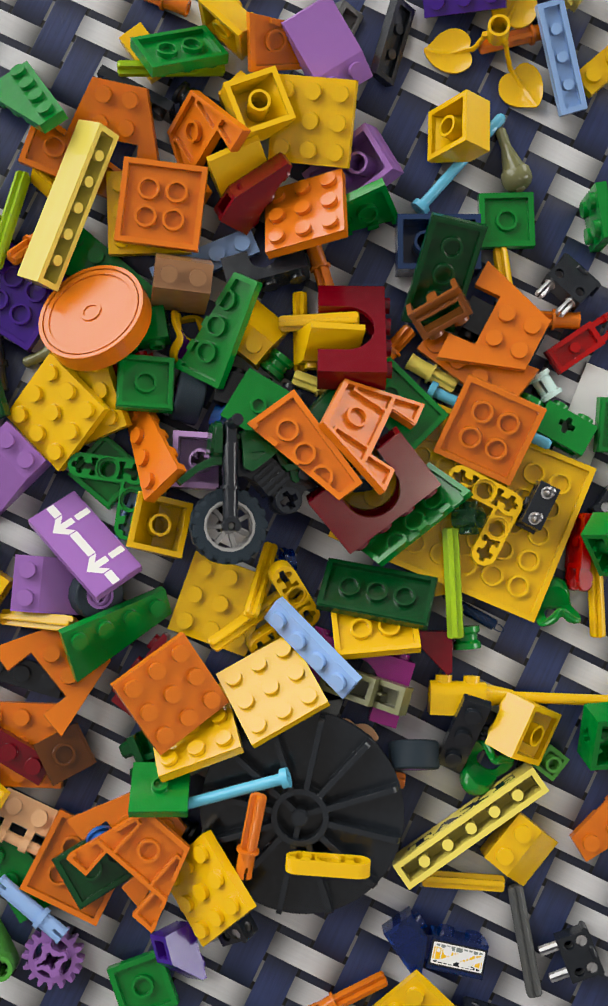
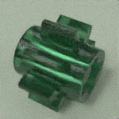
(468, 518)

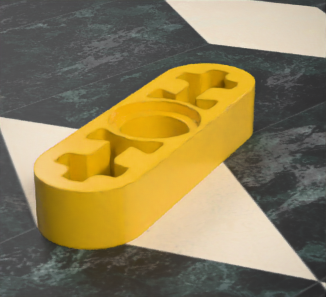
(327, 865)

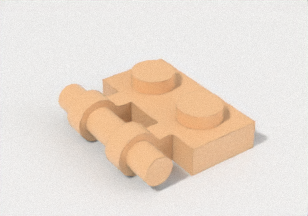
(29, 814)

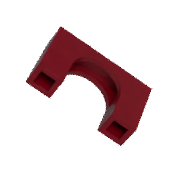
(362, 364)
(357, 526)

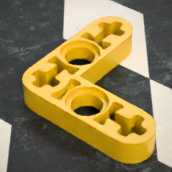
(497, 513)
(301, 603)

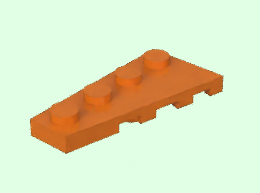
(296, 434)

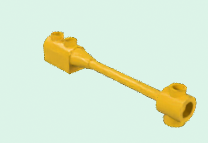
(446, 694)

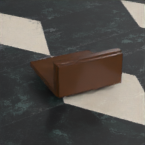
(65, 754)

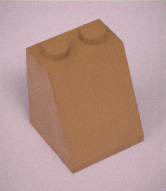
(182, 283)

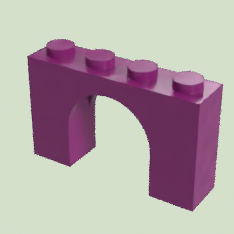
(391, 667)

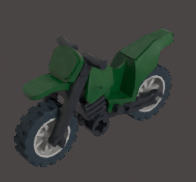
(267, 470)

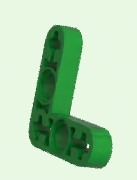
(127, 484)

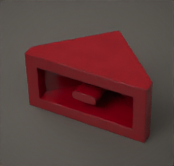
(438, 648)

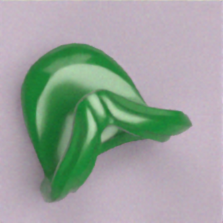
(557, 598)
(476, 778)

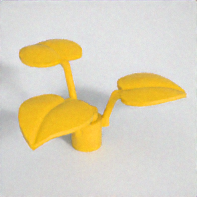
(452, 54)

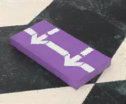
(85, 545)

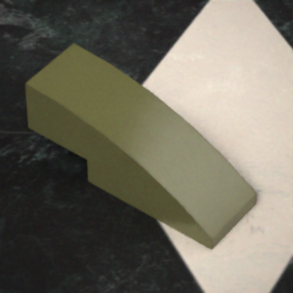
(377, 693)

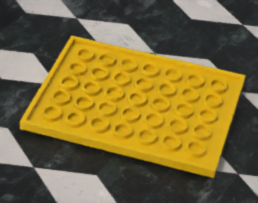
(526, 560)

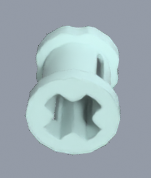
(545, 386)

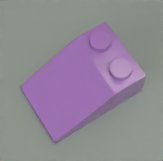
(326, 43)
(369, 160)
(19, 464)
(41, 585)

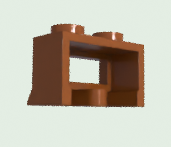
(437, 303)

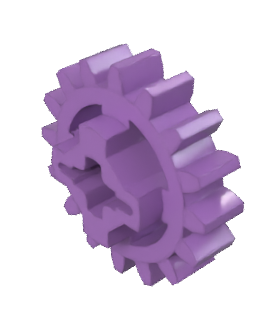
(47, 968)

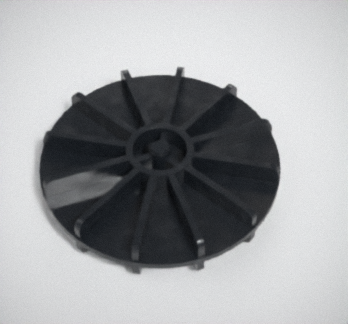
(338, 803)

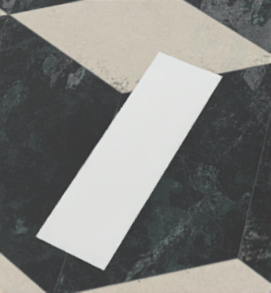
(591, 385)

